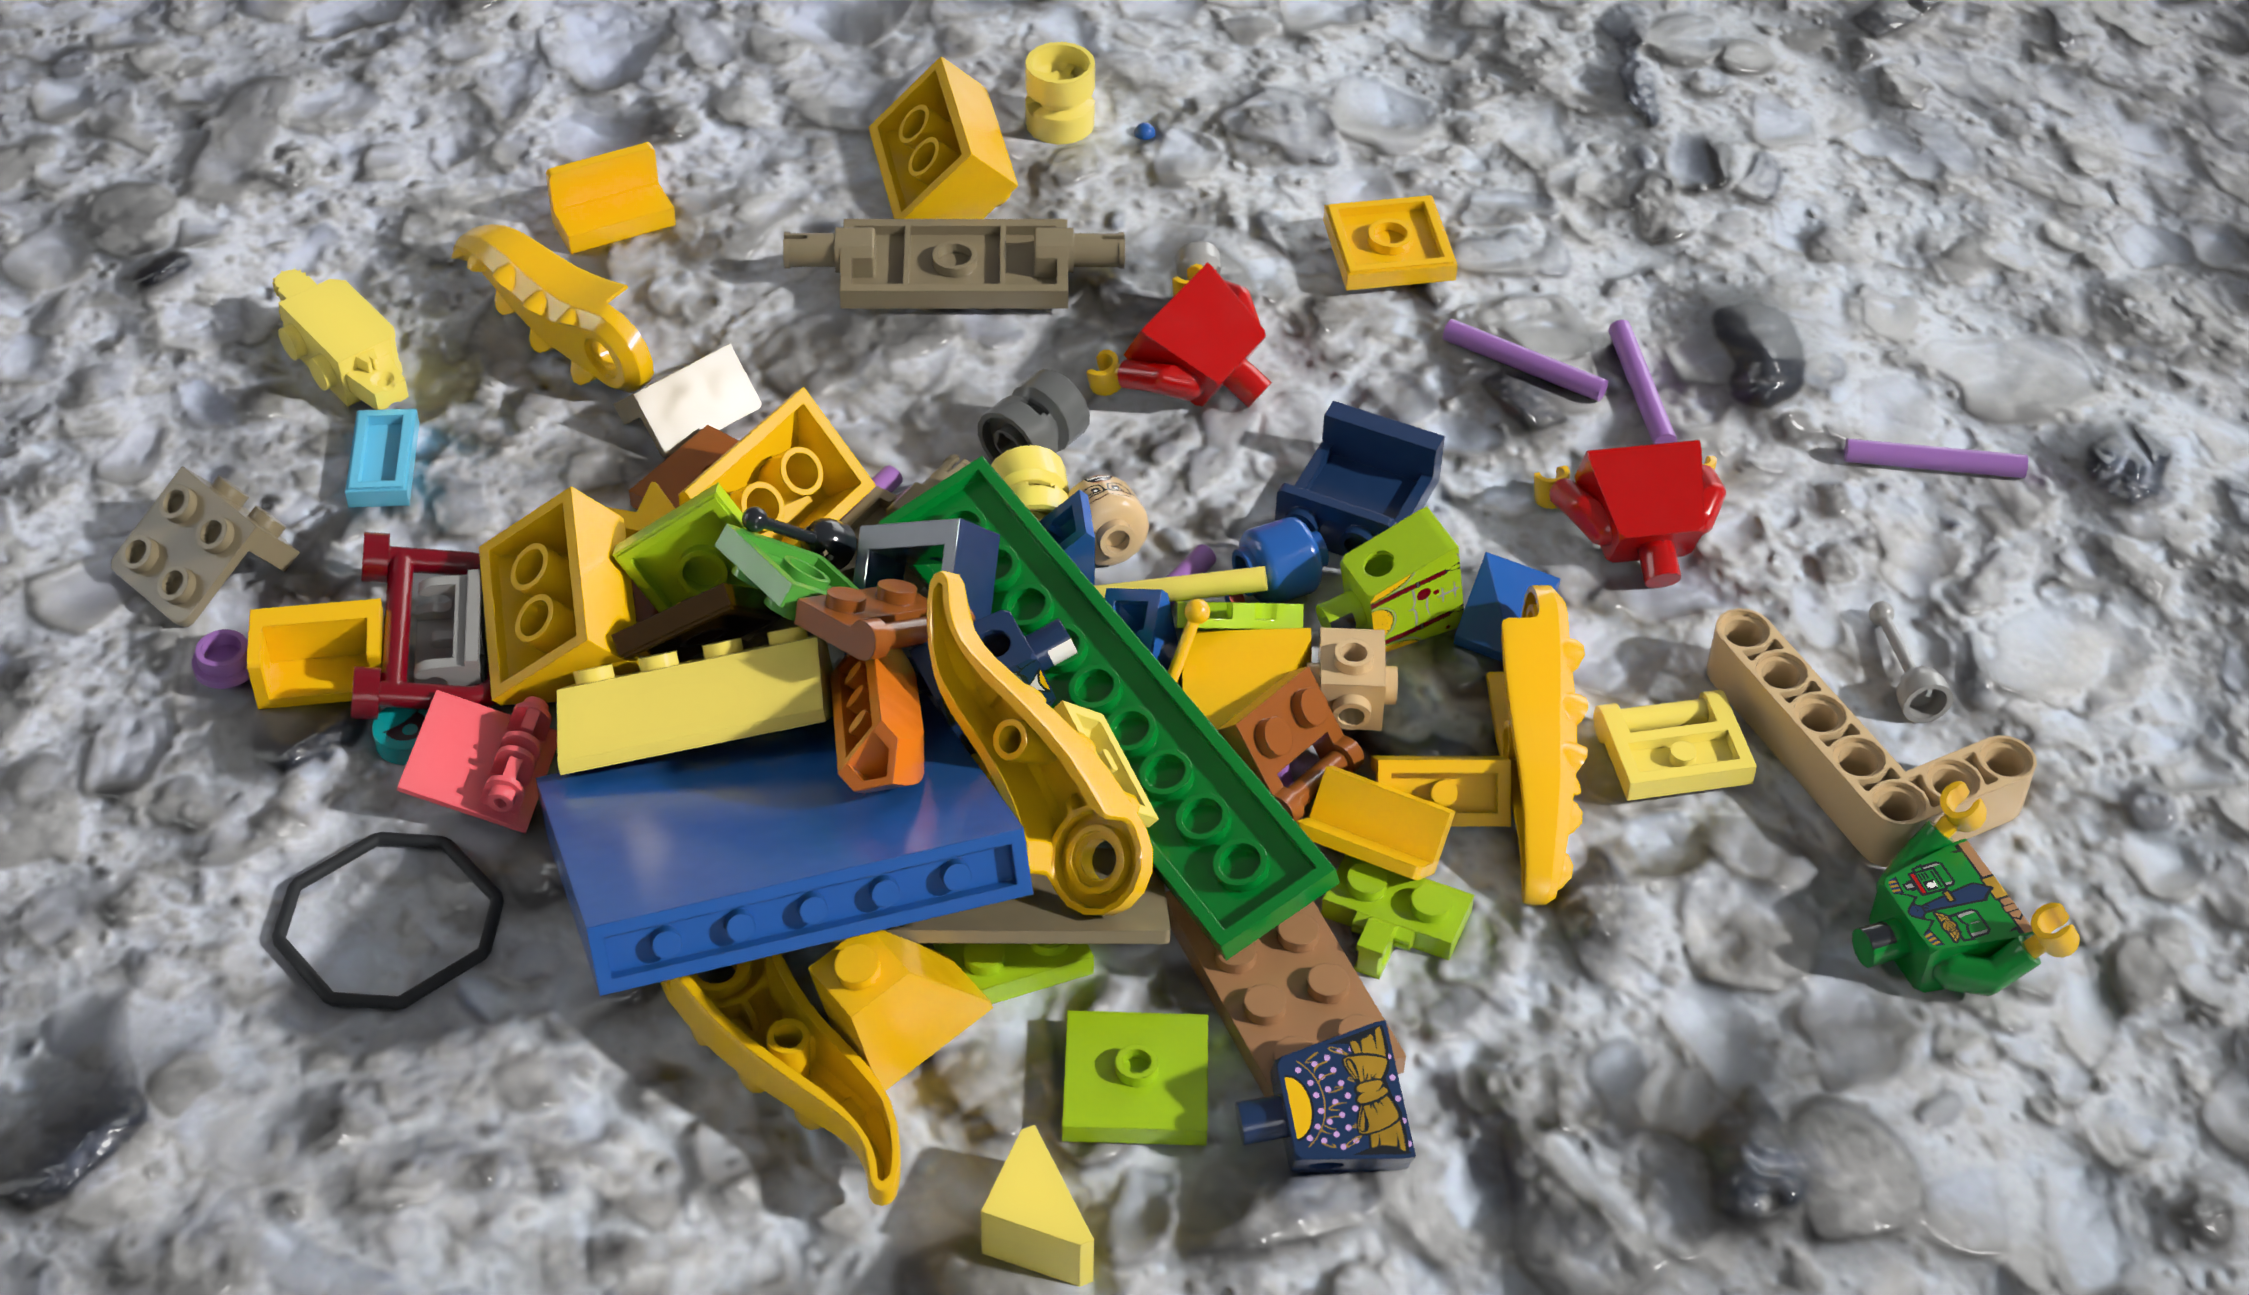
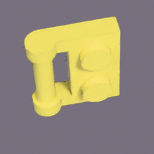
(1675, 746)

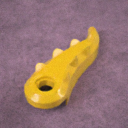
(560, 305)
(1537, 730)
(1038, 765)
(787, 1049)

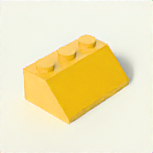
(942, 149)
(790, 468)
(554, 598)

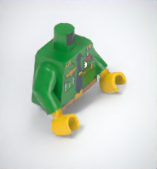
(1950, 916)

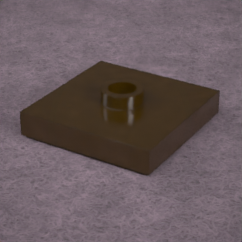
(703, 619)

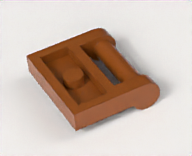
(867, 619)
(1282, 727)

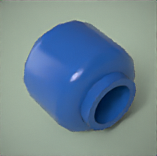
(1290, 556)

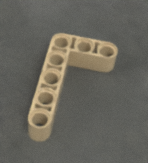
(1840, 759)

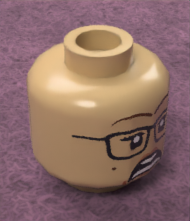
(1116, 518)

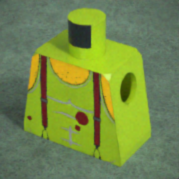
(1400, 583)

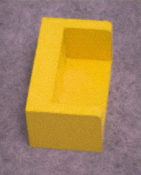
(311, 651)

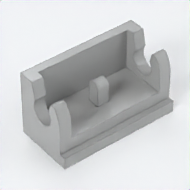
(453, 633)

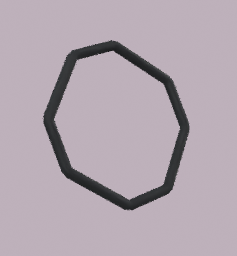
(427, 986)

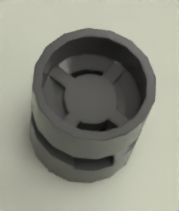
(1040, 412)

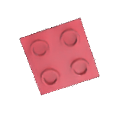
(482, 758)

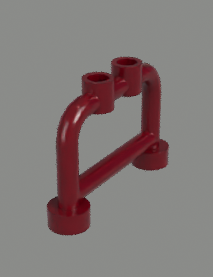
(388, 685)

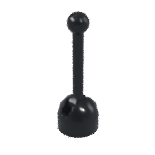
(819, 536)

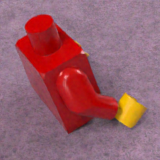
(1191, 345)
(1640, 503)

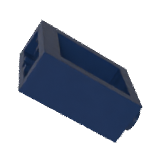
(953, 542)

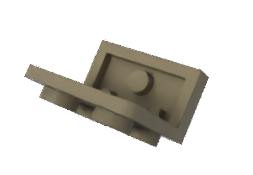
(194, 543)

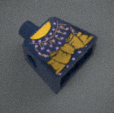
(1335, 1106)

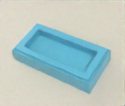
(382, 458)

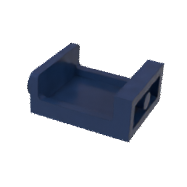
(1362, 477)

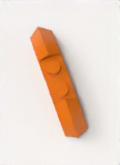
(877, 723)

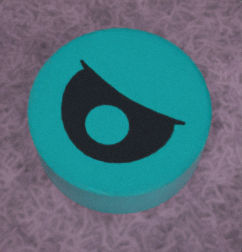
(397, 733)

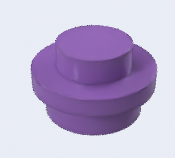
(221, 659)

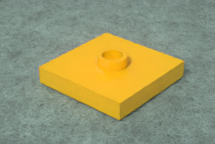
(1389, 242)

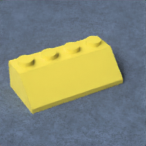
(694, 701)

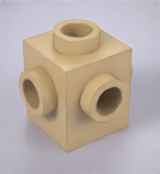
(1357, 688)

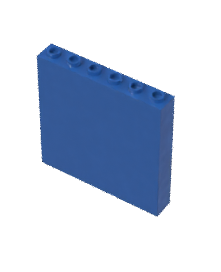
(770, 851)

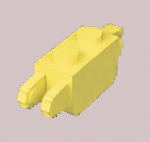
(340, 339)

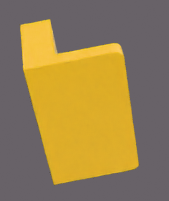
(608, 198)
(1468, 784)
(1378, 824)

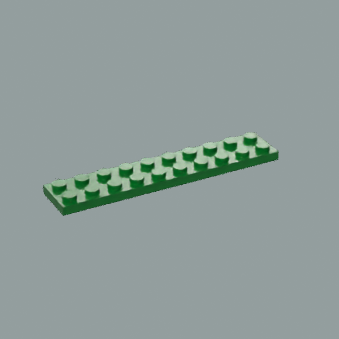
(1219, 831)

